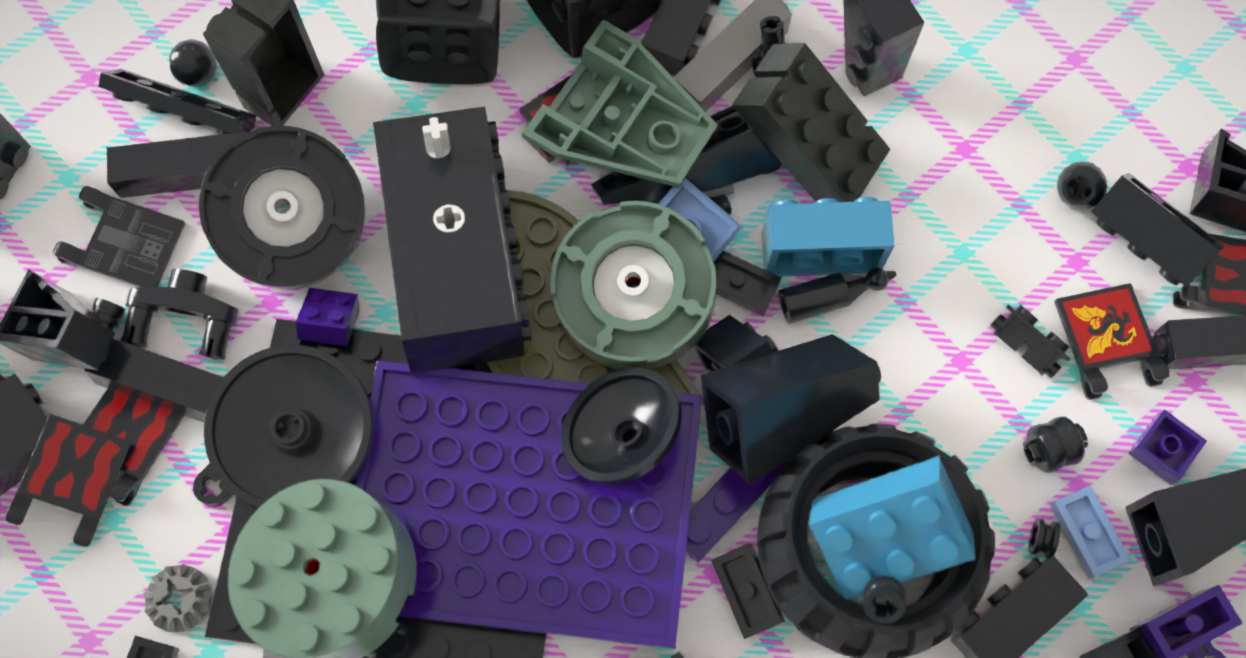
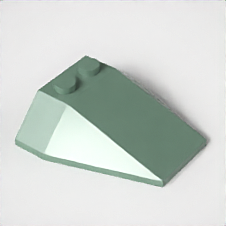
(623, 113)

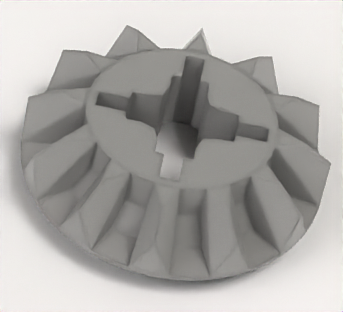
(194, 605)

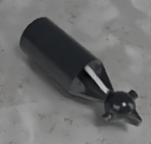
(829, 293)

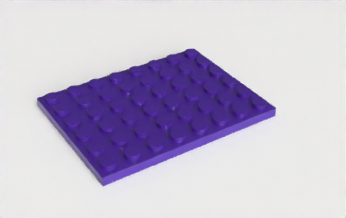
(507, 522)

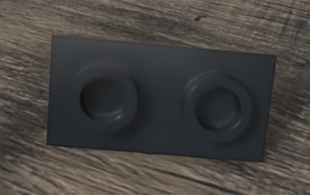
(1043, 349)

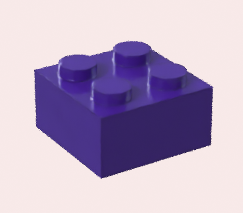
(327, 316)
(1167, 447)

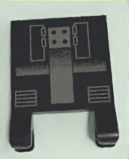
(127, 243)

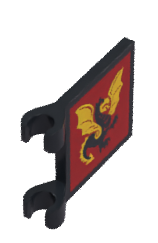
(1107, 331)

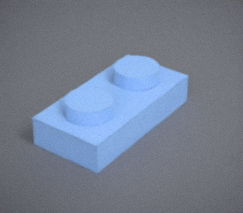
(1090, 532)

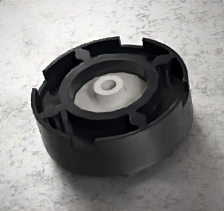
(274, 169)

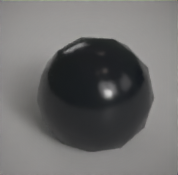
(192, 63)
(1081, 185)

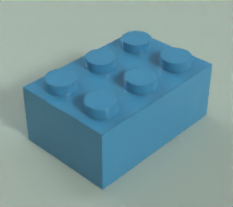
(827, 237)
(892, 527)

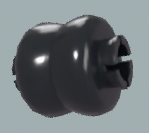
(1055, 444)

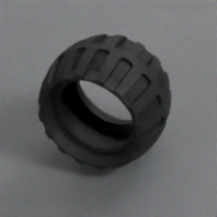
(805, 593)

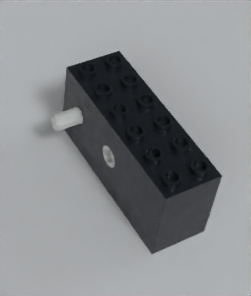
(451, 240)

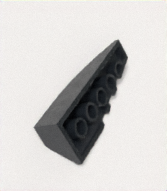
(728, 158)

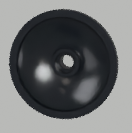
(612, 413)

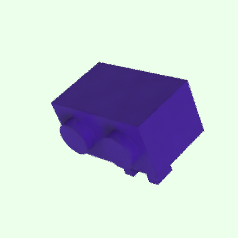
(1191, 625)

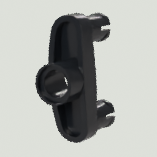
(185, 297)

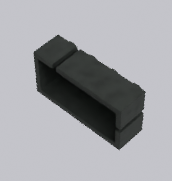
(265, 56)
(811, 124)

